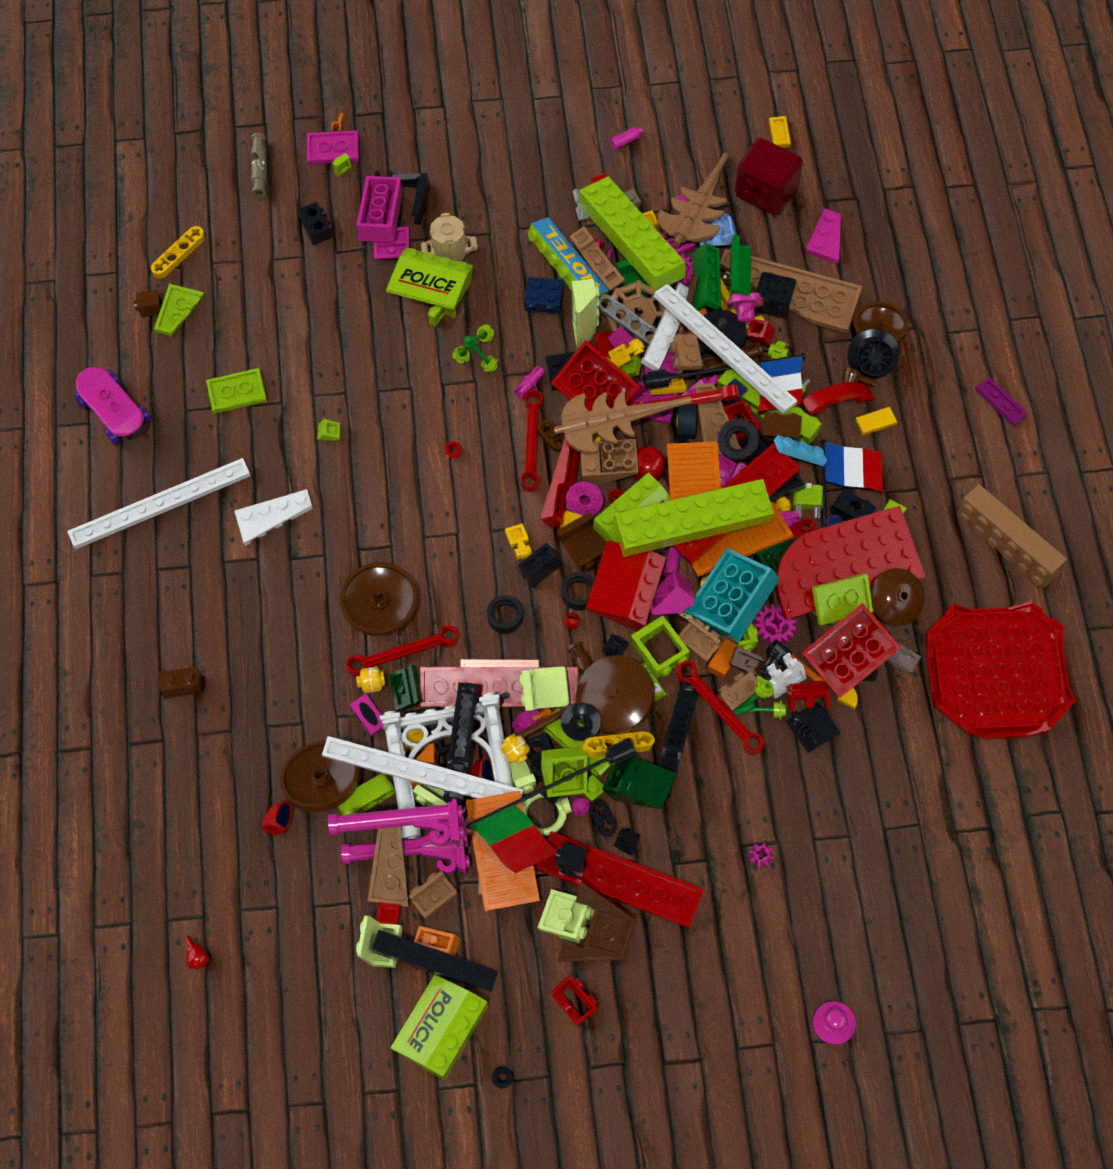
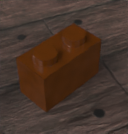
(783, 425)
(180, 682)

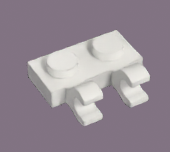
(793, 674)

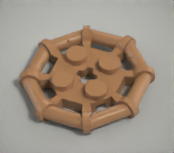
(637, 302)

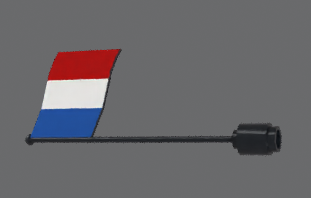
(783, 370)
(851, 469)

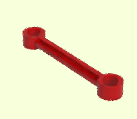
(725, 393)
(531, 440)
(404, 650)
(719, 707)

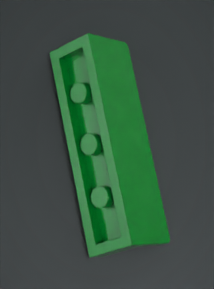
(707, 266)
(739, 268)

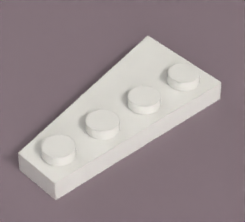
(262, 517)

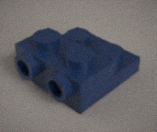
(543, 295)

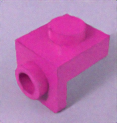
(525, 720)

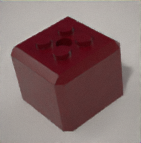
(768, 176)

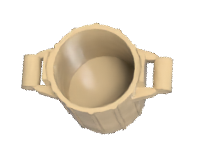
(449, 238)

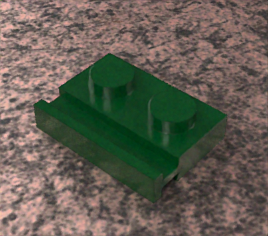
(405, 688)

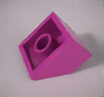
(673, 595)

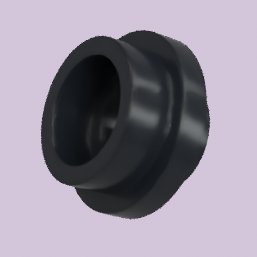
(497, 1072)

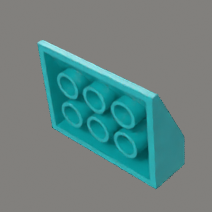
(733, 594)

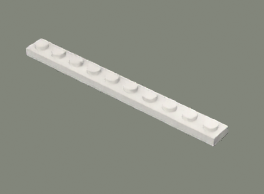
(725, 349)
(158, 503)
(413, 770)

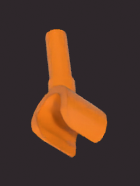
(337, 124)
(543, 714)

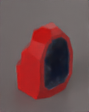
(483, 769)
(277, 818)

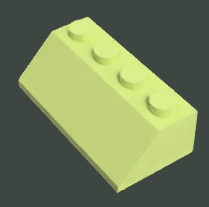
(584, 310)

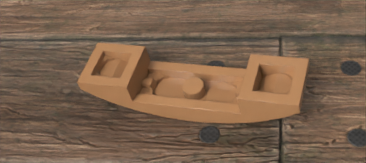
(596, 259)

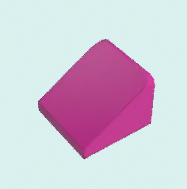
(620, 337)

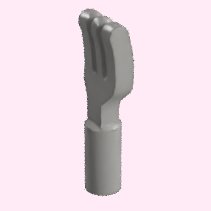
(581, 214)

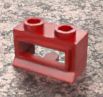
(746, 412)
(807, 691)
(566, 1006)

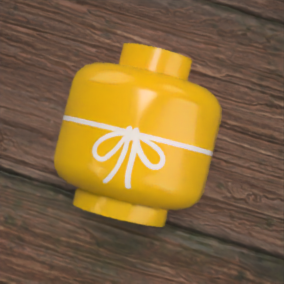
(371, 680)
(515, 749)

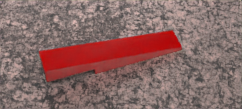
(562, 480)

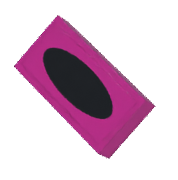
(367, 714)

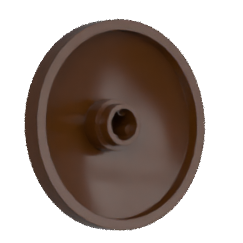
(378, 599)
(619, 692)
(316, 781)

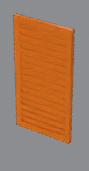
(693, 468)
(746, 542)
(498, 884)

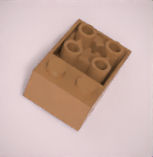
(610, 462)

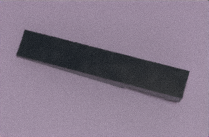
(678, 729)
(461, 734)
(433, 961)

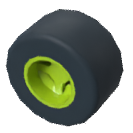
(686, 421)

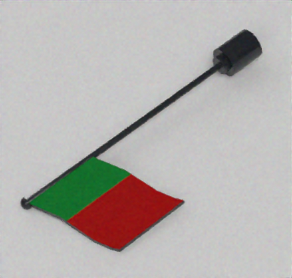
(516, 837)

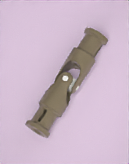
(258, 165)

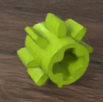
(778, 350)

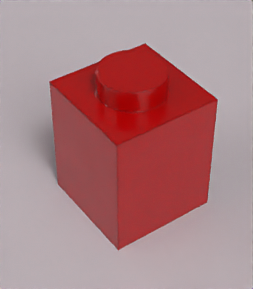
(761, 332)

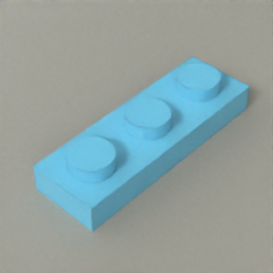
(800, 450)

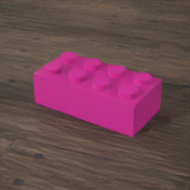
(379, 209)

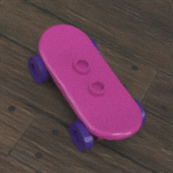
(110, 403)

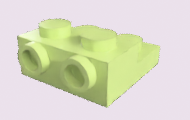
(565, 917)

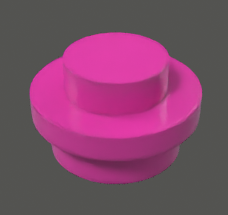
(580, 806)

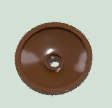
(881, 316)
(887, 598)

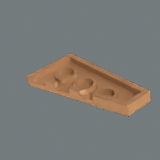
(712, 418)
(388, 870)

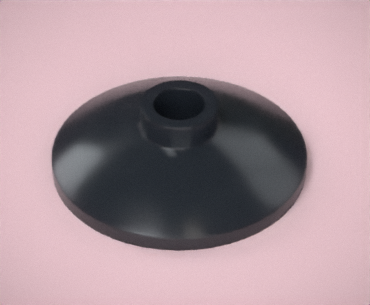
(580, 712)

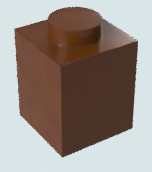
(148, 303)

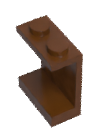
(582, 542)

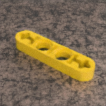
(180, 253)
(635, 738)

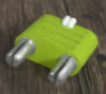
(809, 498)

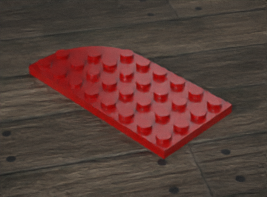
(843, 551)

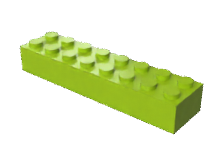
(632, 233)
(693, 517)

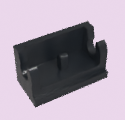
(540, 565)

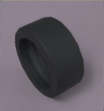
(571, 579)
(500, 601)

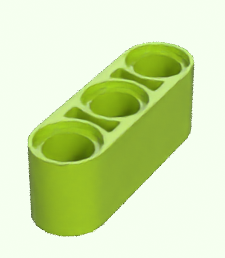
(368, 795)

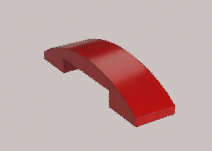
(834, 394)

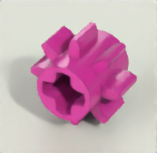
(755, 854)

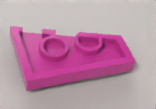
(826, 237)

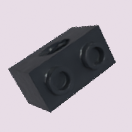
(850, 499)

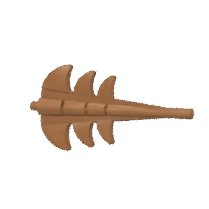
(689, 223)
(581, 425)

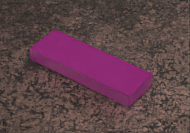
(1001, 401)

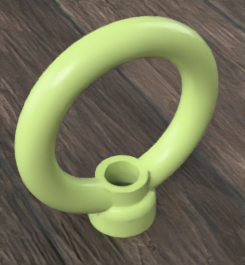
(563, 808)

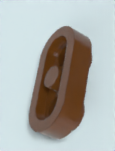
(550, 437)

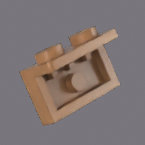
(685, 353)
(700, 640)
(739, 690)
(432, 894)

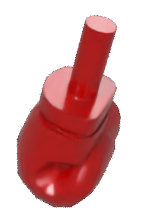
(196, 956)

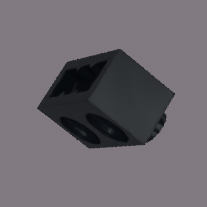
(314, 223)
(535, 758)
(571, 860)

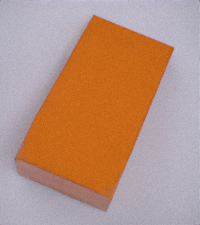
(720, 662)
(437, 940)

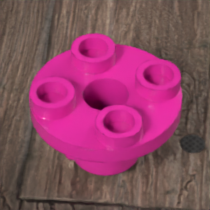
(745, 306)
(584, 498)
(834, 1023)

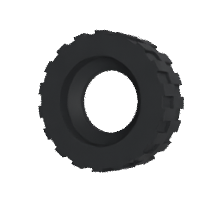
(724, 440)

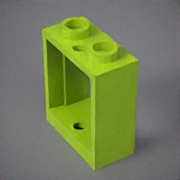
(649, 632)

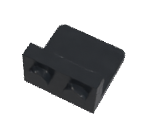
(776, 294)

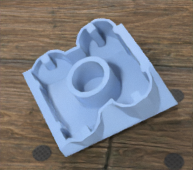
(724, 236)

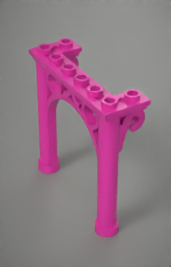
(444, 842)

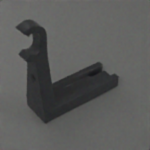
(418, 181)

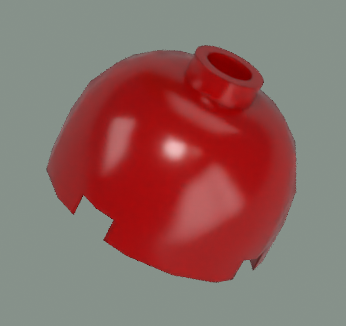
(650, 461)

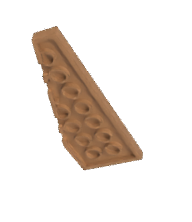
(815, 297)

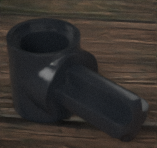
(774, 655)

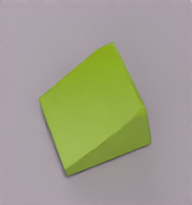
(328, 430)

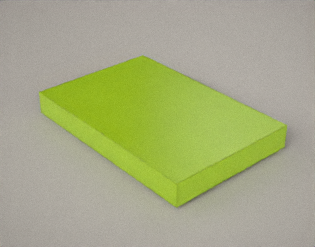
(236, 390)
(841, 597)

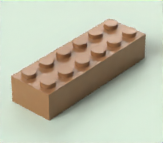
(1011, 536)

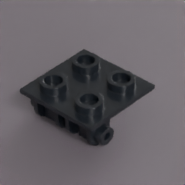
(812, 727)

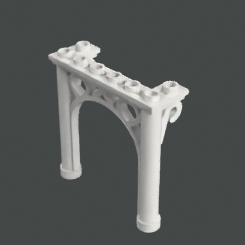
(394, 723)

